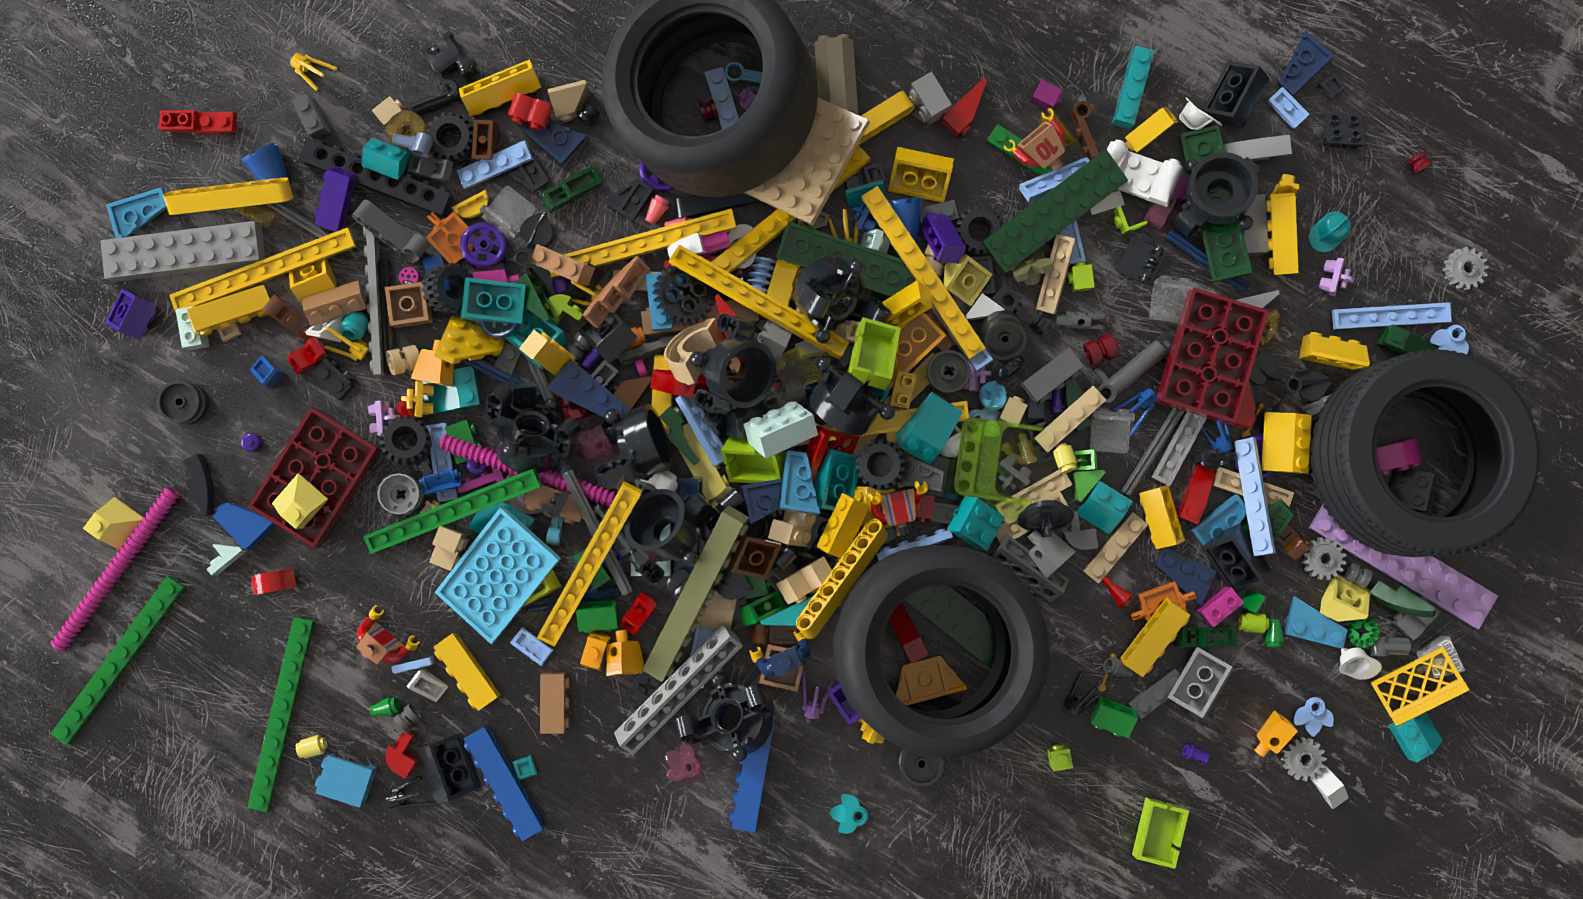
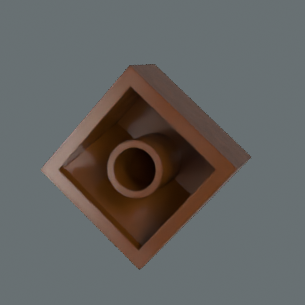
(754, 557)

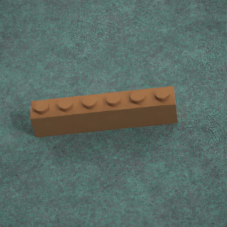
(739, 309)

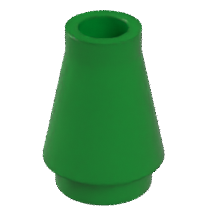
(1274, 634)
(386, 707)

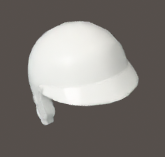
(952, 445)

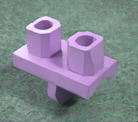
(1335, 267)
(973, 382)
(383, 414)

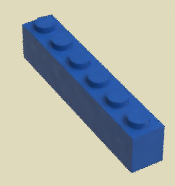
(504, 782)
(750, 788)

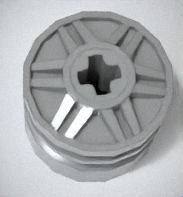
(389, 494)

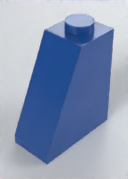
(243, 524)

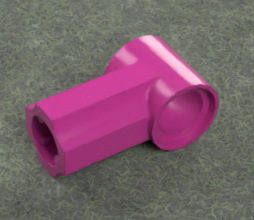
(715, 243)

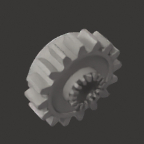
(1474, 264)
(1333, 559)
(1313, 758)

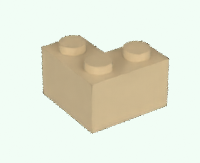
(793, 529)
(448, 547)
(804, 580)

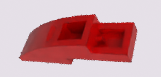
(198, 122)
(665, 382)

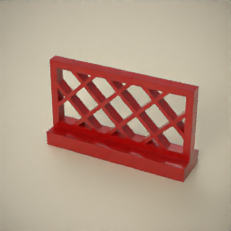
(819, 446)

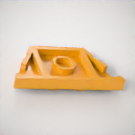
(927, 680)

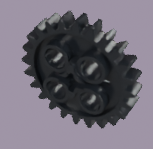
(676, 307)

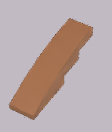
(615, 291)

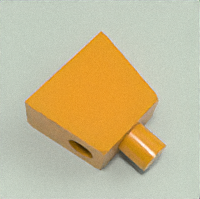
(433, 369)
(595, 650)
(624, 656)
(1274, 734)

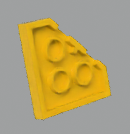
(466, 341)

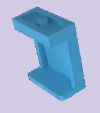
(345, 780)

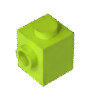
(1081, 277)
(1059, 757)

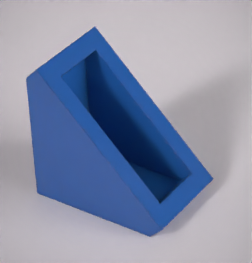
(267, 372)

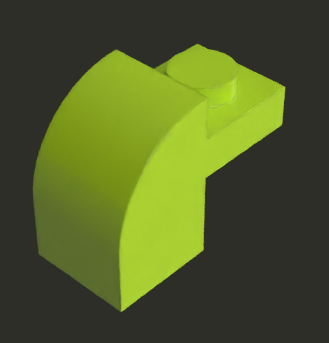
(561, 305)

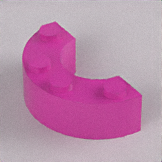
(1398, 455)

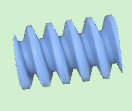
(761, 273)

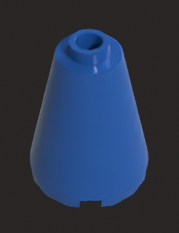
(266, 163)
(909, 213)

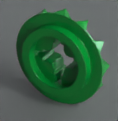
(1367, 639)

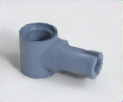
(419, 145)

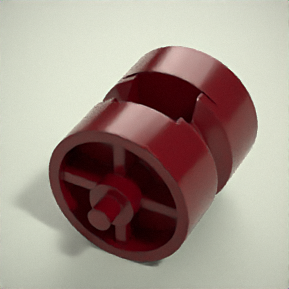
(1097, 351)
(573, 410)

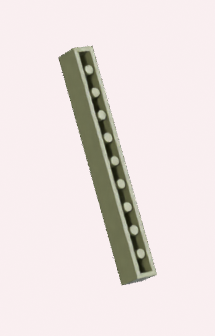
(696, 593)

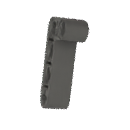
(390, 232)

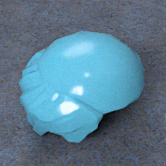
(993, 396)

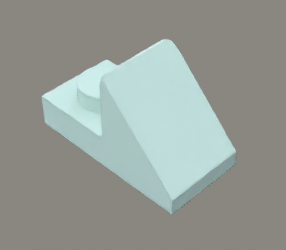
(875, 240)
(229, 555)

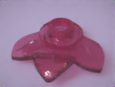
(590, 440)
(678, 762)

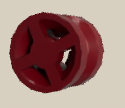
(708, 110)
(1420, 161)

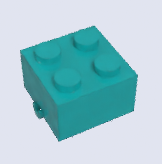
(976, 523)

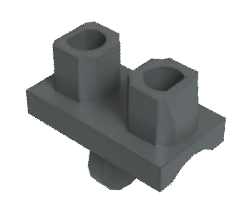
(1011, 476)

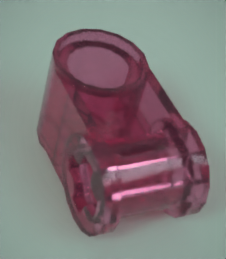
(1158, 214)

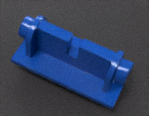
(448, 480)

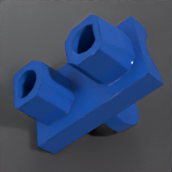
(865, 222)

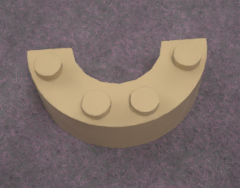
(692, 339)

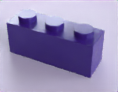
(335, 199)
(942, 238)

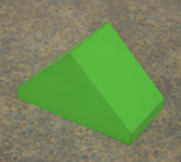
(1086, 460)
(1084, 482)

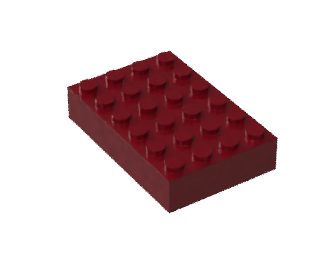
(1212, 356)
(329, 459)

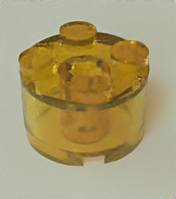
(403, 122)

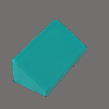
(853, 195)

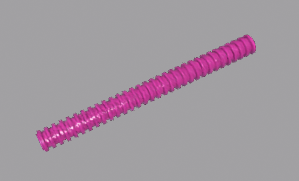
(548, 477)
(115, 569)

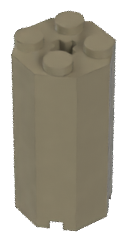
(836, 71)

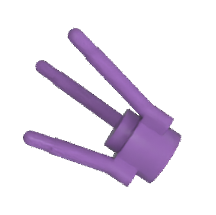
(813, 708)

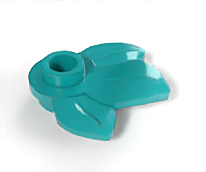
(846, 813)

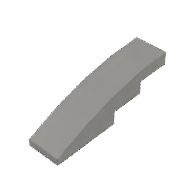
(1261, 148)

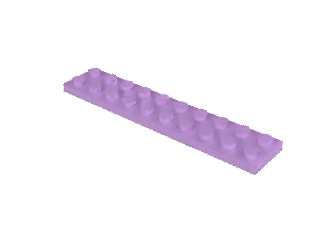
(1420, 574)

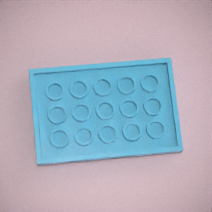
(497, 575)

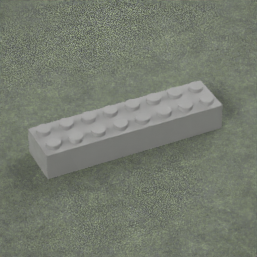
(182, 251)

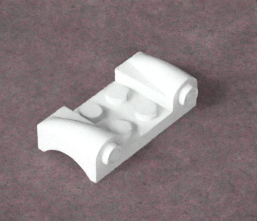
(1146, 176)

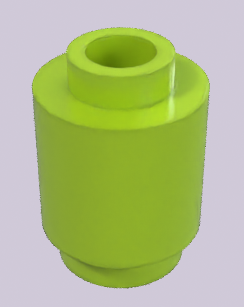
(1253, 622)

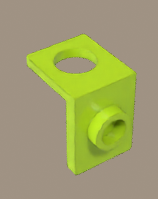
(1121, 222)

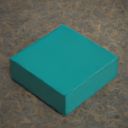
(525, 767)

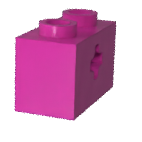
(1219, 606)

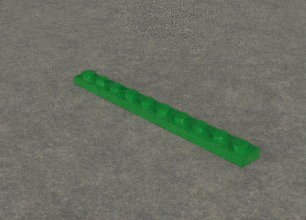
(453, 510)
(117, 660)
(281, 714)

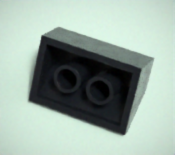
(1236, 93)
(1234, 559)
(448, 768)

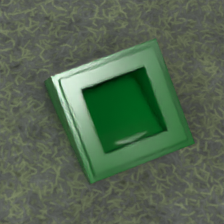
(1252, 601)

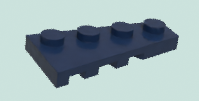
(582, 389)

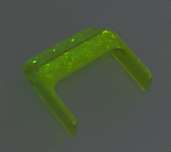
(980, 457)

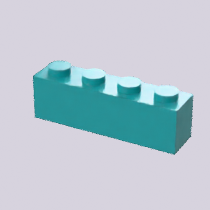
(1132, 87)

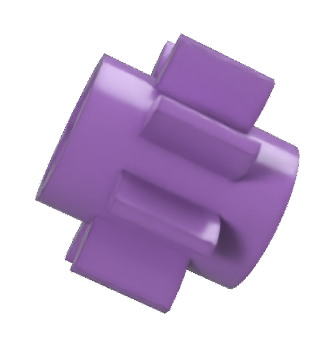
(747, 97)

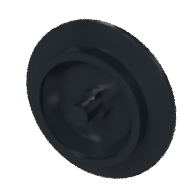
(1045, 516)

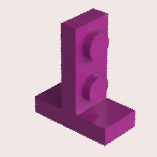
(485, 479)

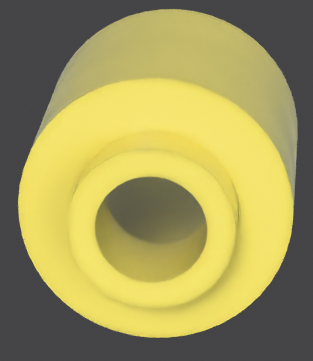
(1065, 458)
(311, 747)

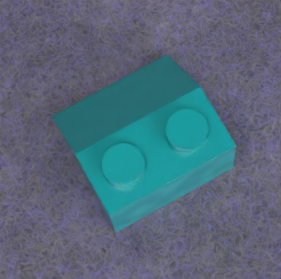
(385, 158)
(1104, 507)
(1417, 737)

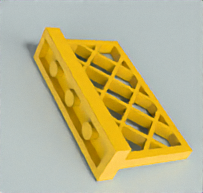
(1424, 702)

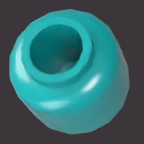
(354, 325)

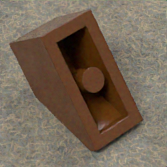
(484, 139)
(632, 391)

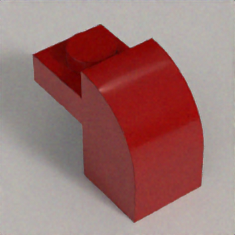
(307, 356)
(273, 581)
(638, 614)
(398, 758)

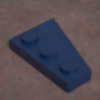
(1305, 64)
(556, 140)
(762, 499)
(1186, 573)

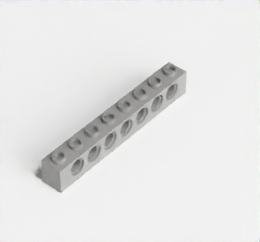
(677, 689)

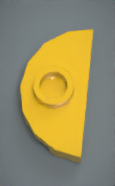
(471, 207)

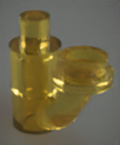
(1272, 320)
(1026, 448)

